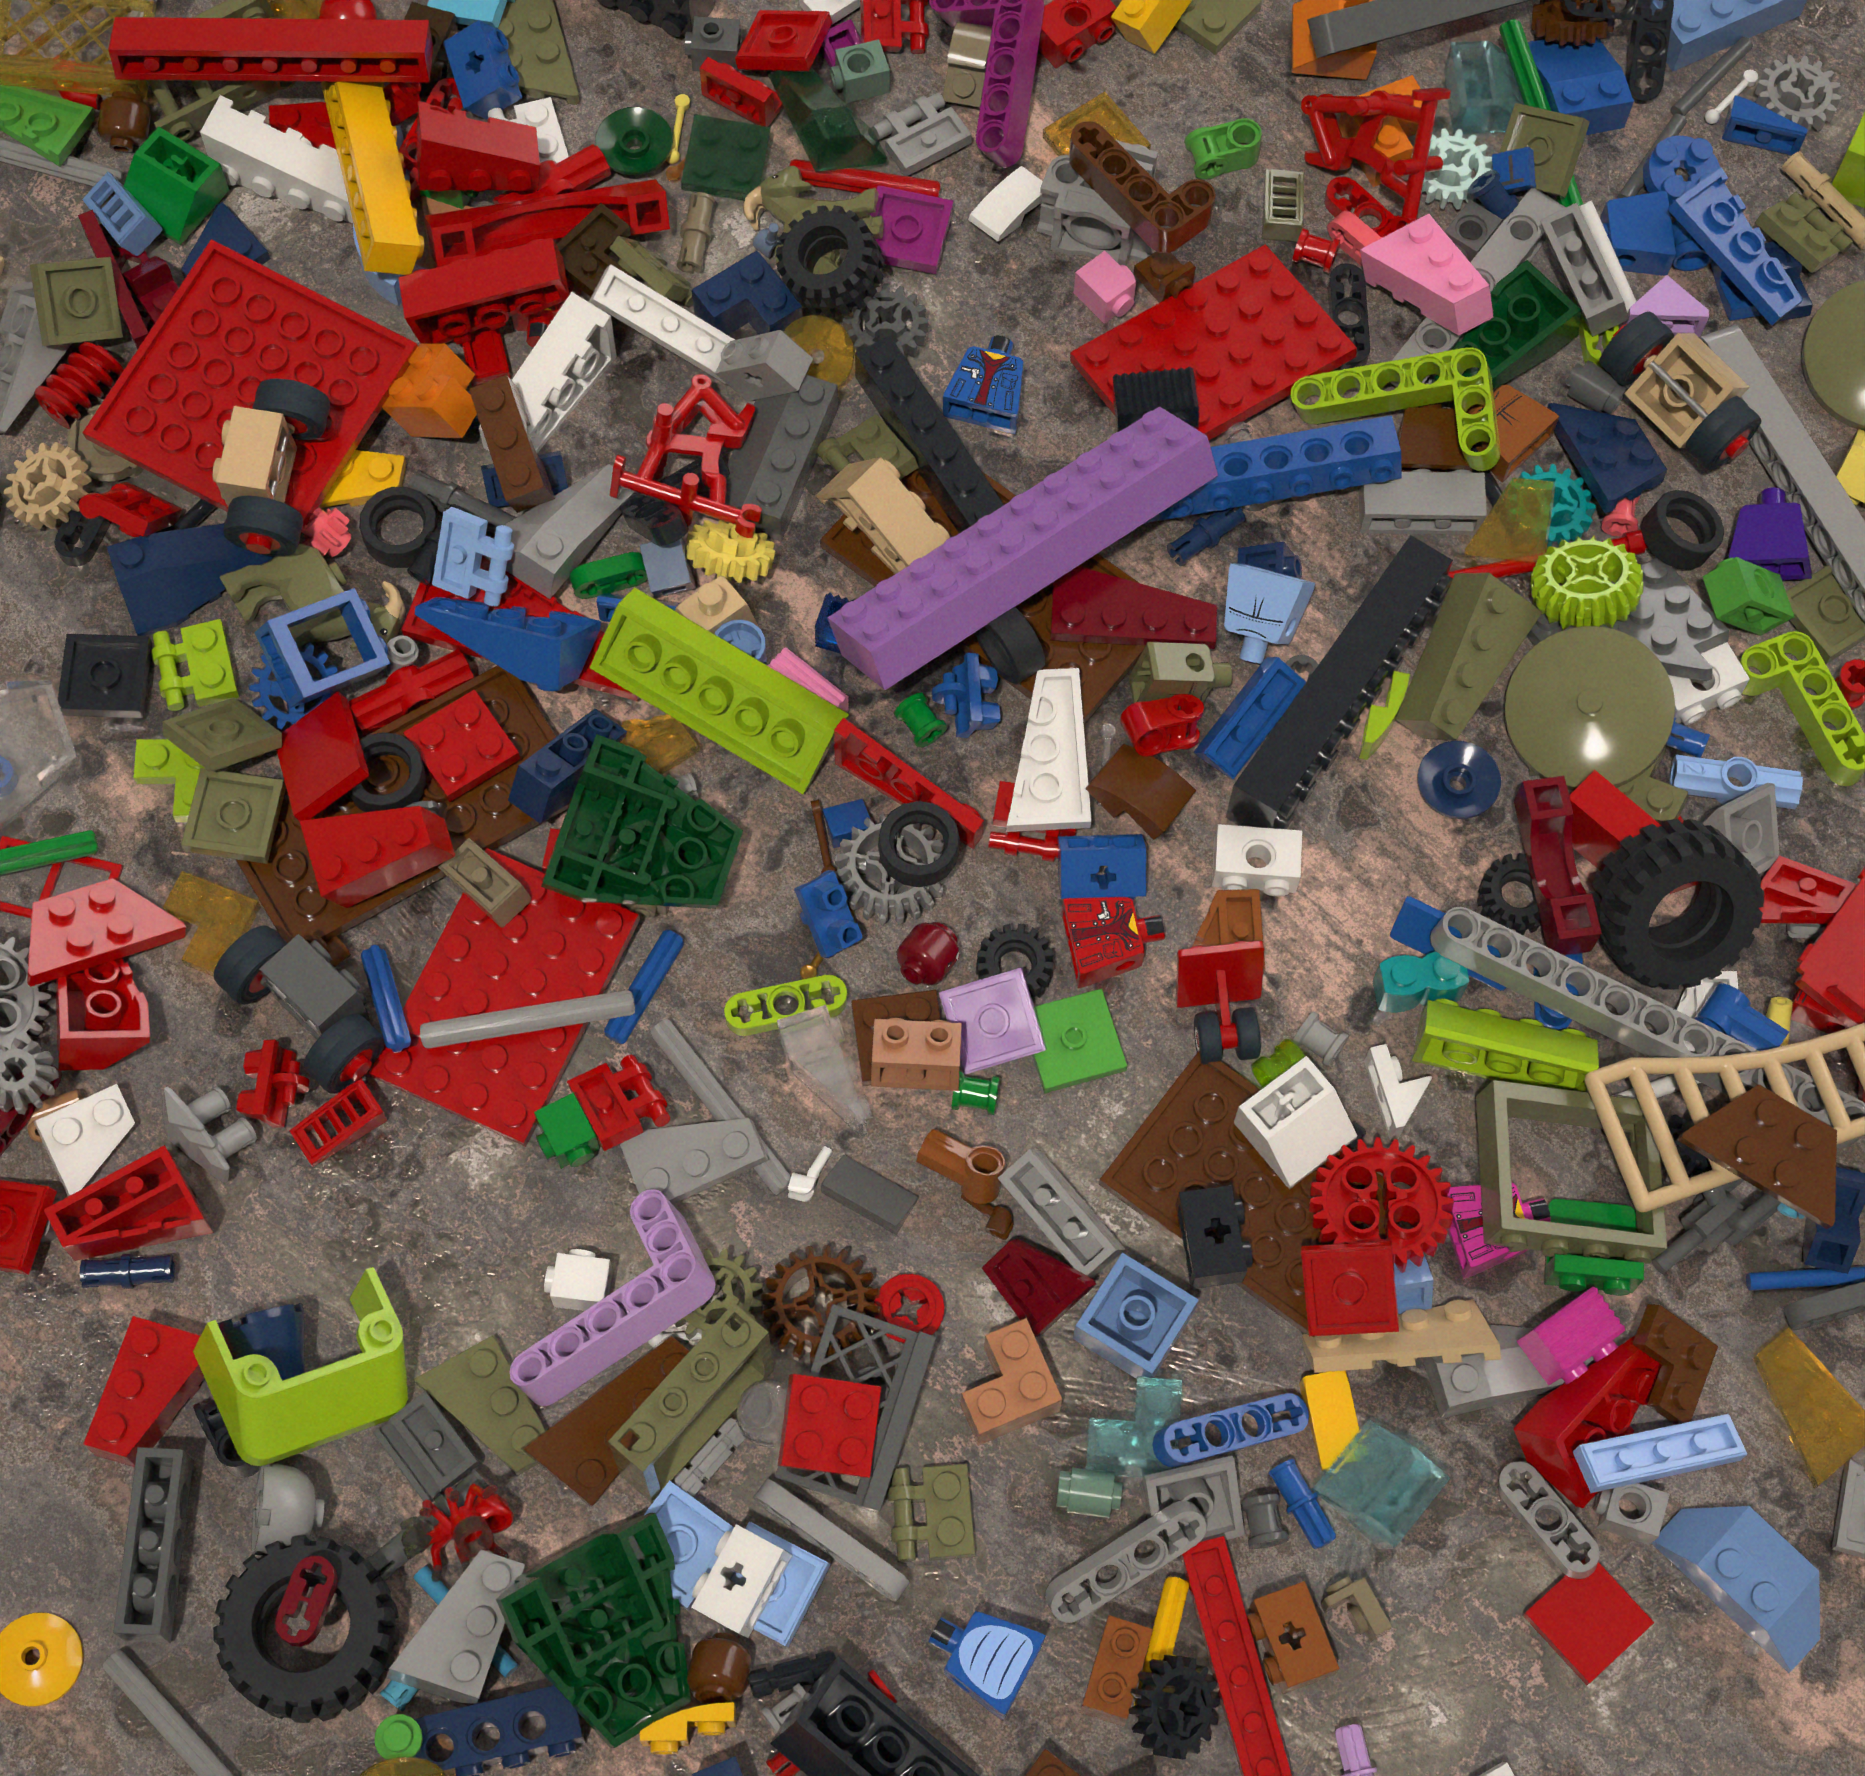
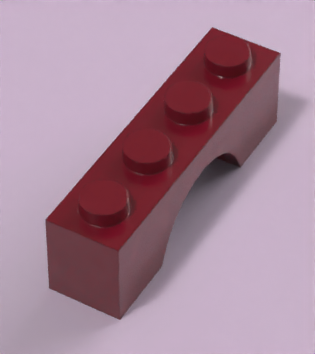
(1546, 831)

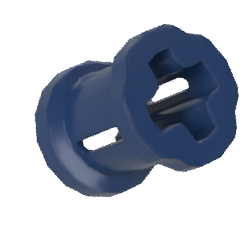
(1493, 194)

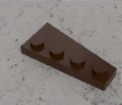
(578, 1445)

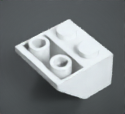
(1296, 1122)

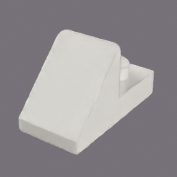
(1395, 1099)

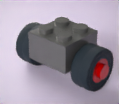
(313, 993)

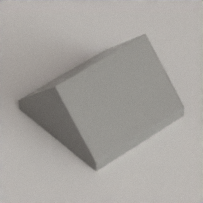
(1751, 825)
(1207, 1485)

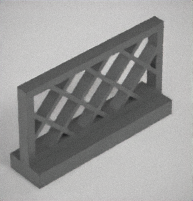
(896, 1407)

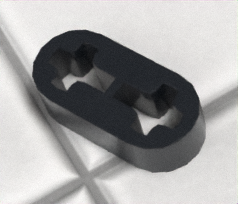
(90, 533)

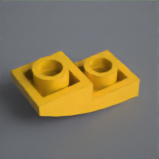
(673, 1730)

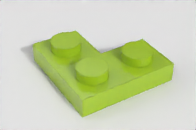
(164, 763)

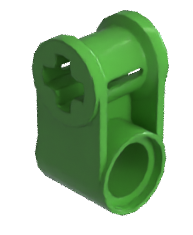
(1222, 147)

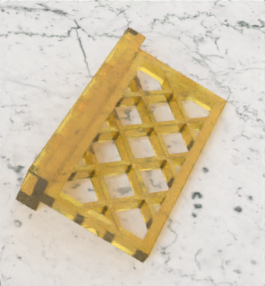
(59, 72)

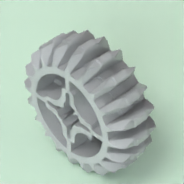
(887, 902)

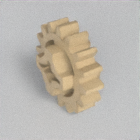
(47, 485)

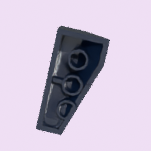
(175, 573)

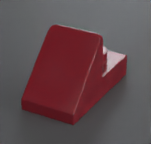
(152, 285)

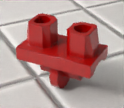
(275, 1086)

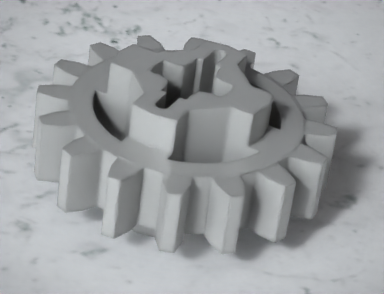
(1799, 92)

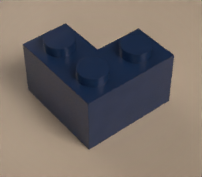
(745, 295)

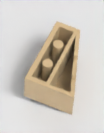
(884, 511)

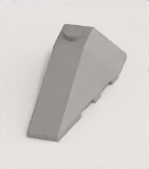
(23, 358)
(563, 531)
(1488, 1383)

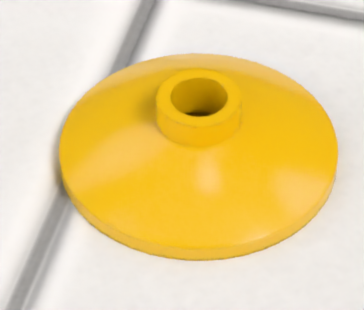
(58, 1662)

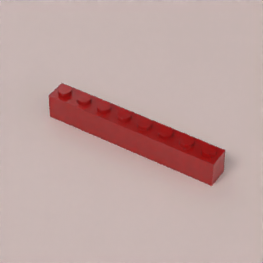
(271, 49)

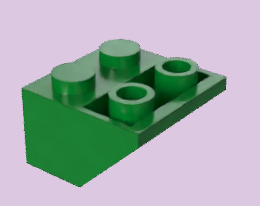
(175, 183)

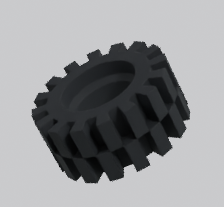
(1494, 903)
(1017, 941)

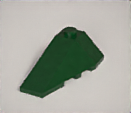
(1528, 325)

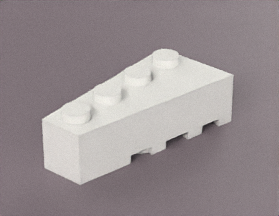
(275, 161)
(563, 366)

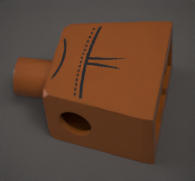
(1521, 428)

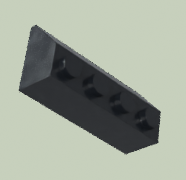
(857, 1731)

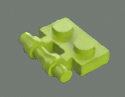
(208, 662)

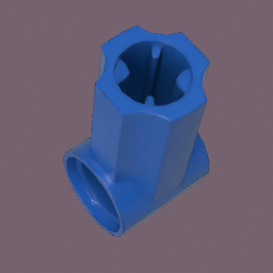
(1731, 1014)

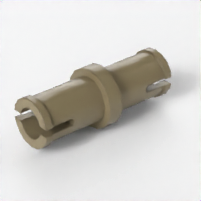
(695, 232)

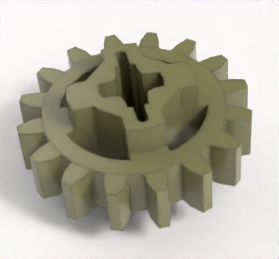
(725, 1281)

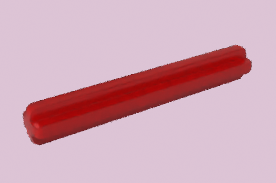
(860, 180)

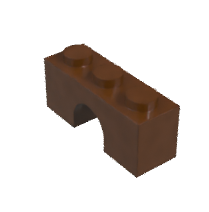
(509, 444)

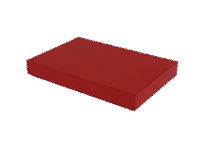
(321, 757)

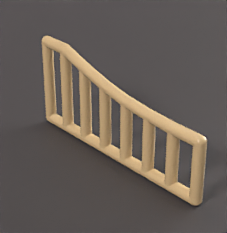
(1728, 1068)

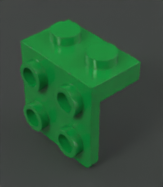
(1581, 1272)

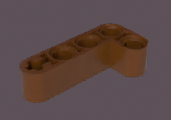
(1096, 153)

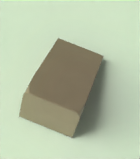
(486, 883)

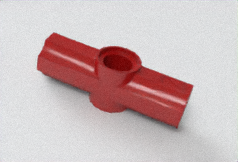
(567, 176)
(408, 690)

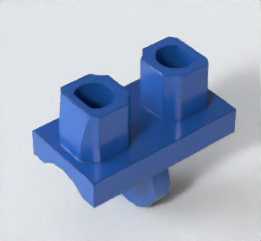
(962, 696)
(827, 914)

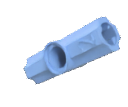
(1710, 779)

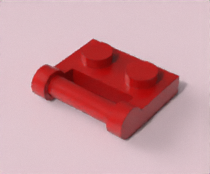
(131, 508)

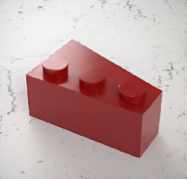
(474, 153)
(374, 850)
(144, 1390)

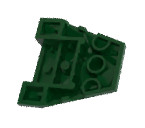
(639, 837)
(605, 1628)

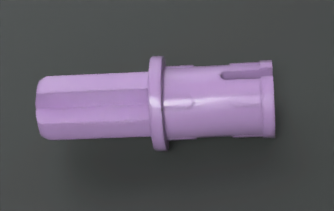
(1353, 1751)

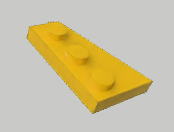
(364, 477)

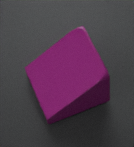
(839, 37)

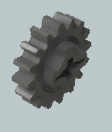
(887, 316)

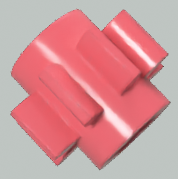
(327, 531)

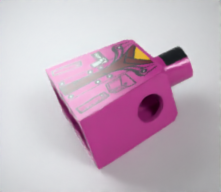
(1467, 1228)

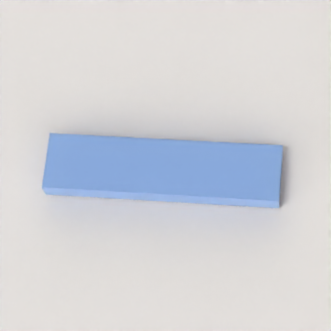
(1659, 1453)

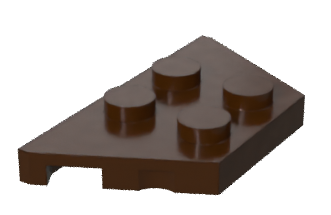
(1774, 1150)

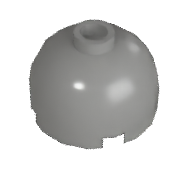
(283, 1507)

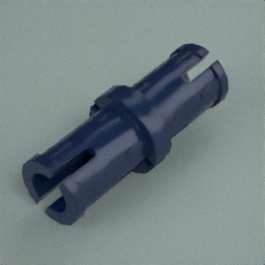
(1204, 534)
(127, 1271)

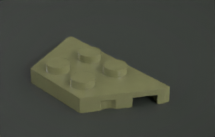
(538, 50)

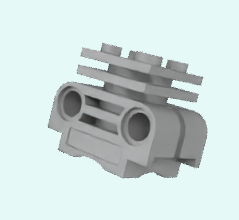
(1082, 220)

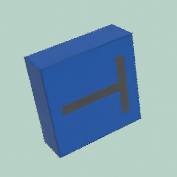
(1515, 169)

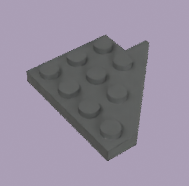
(1667, 621)

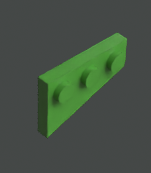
(43, 121)

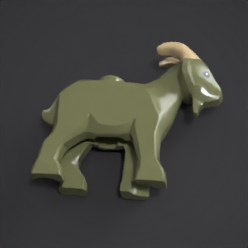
(779, 198)
(304, 580)

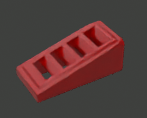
(342, 1101)

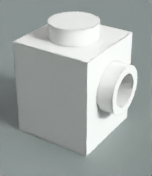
(578, 1280)

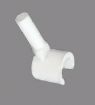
(802, 1186)

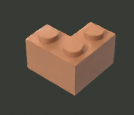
(1022, 1386)

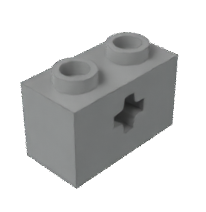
(763, 365)

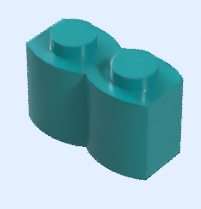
(1410, 981)

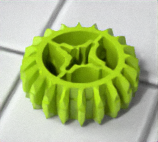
(1586, 576)

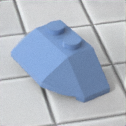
(1749, 1576)

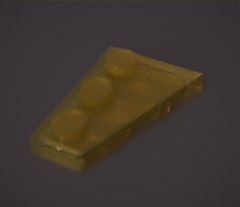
(1818, 1410)

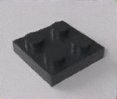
(104, 675)

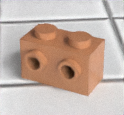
(916, 1054)

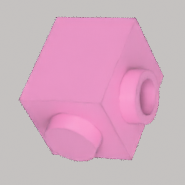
(1105, 287)

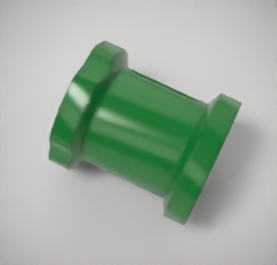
(920, 720)
(976, 1093)

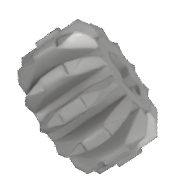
(36, 1071)

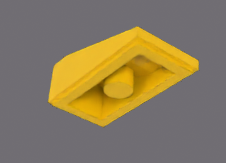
(1330, 1413)

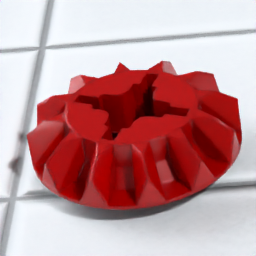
(916, 1290)

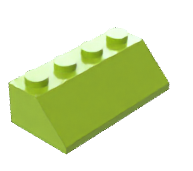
(1503, 1048)

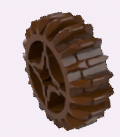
(813, 1268)

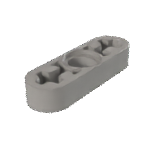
(1578, 1539)

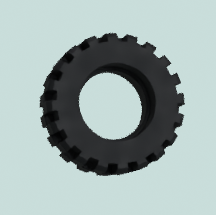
(1702, 938)
(342, 1679)

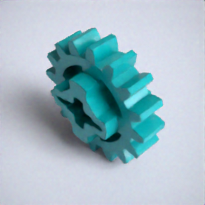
(1571, 504)

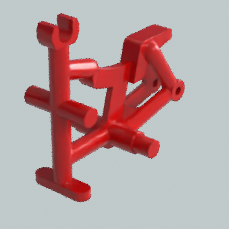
(1338, 152)
(726, 430)

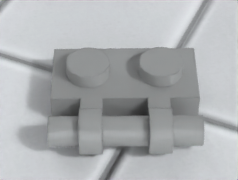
(926, 141)

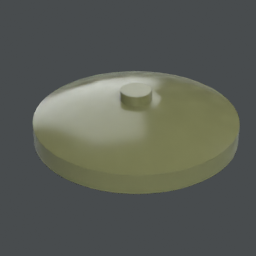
(1836, 355)
(1589, 705)

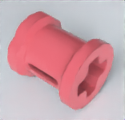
(1622, 518)

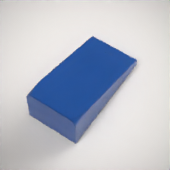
(1762, 128)

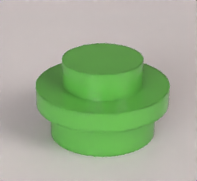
(398, 1737)

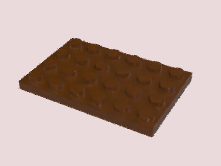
(1196, 1146)

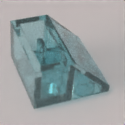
(1481, 87)
(1381, 1485)

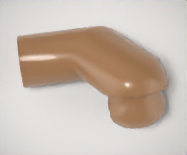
(50, 1106)

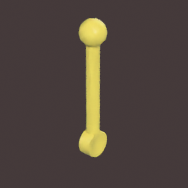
(682, 103)

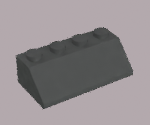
(781, 453)

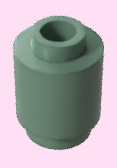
(1089, 1492)

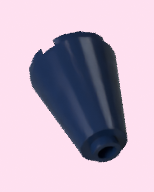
(272, 1334)

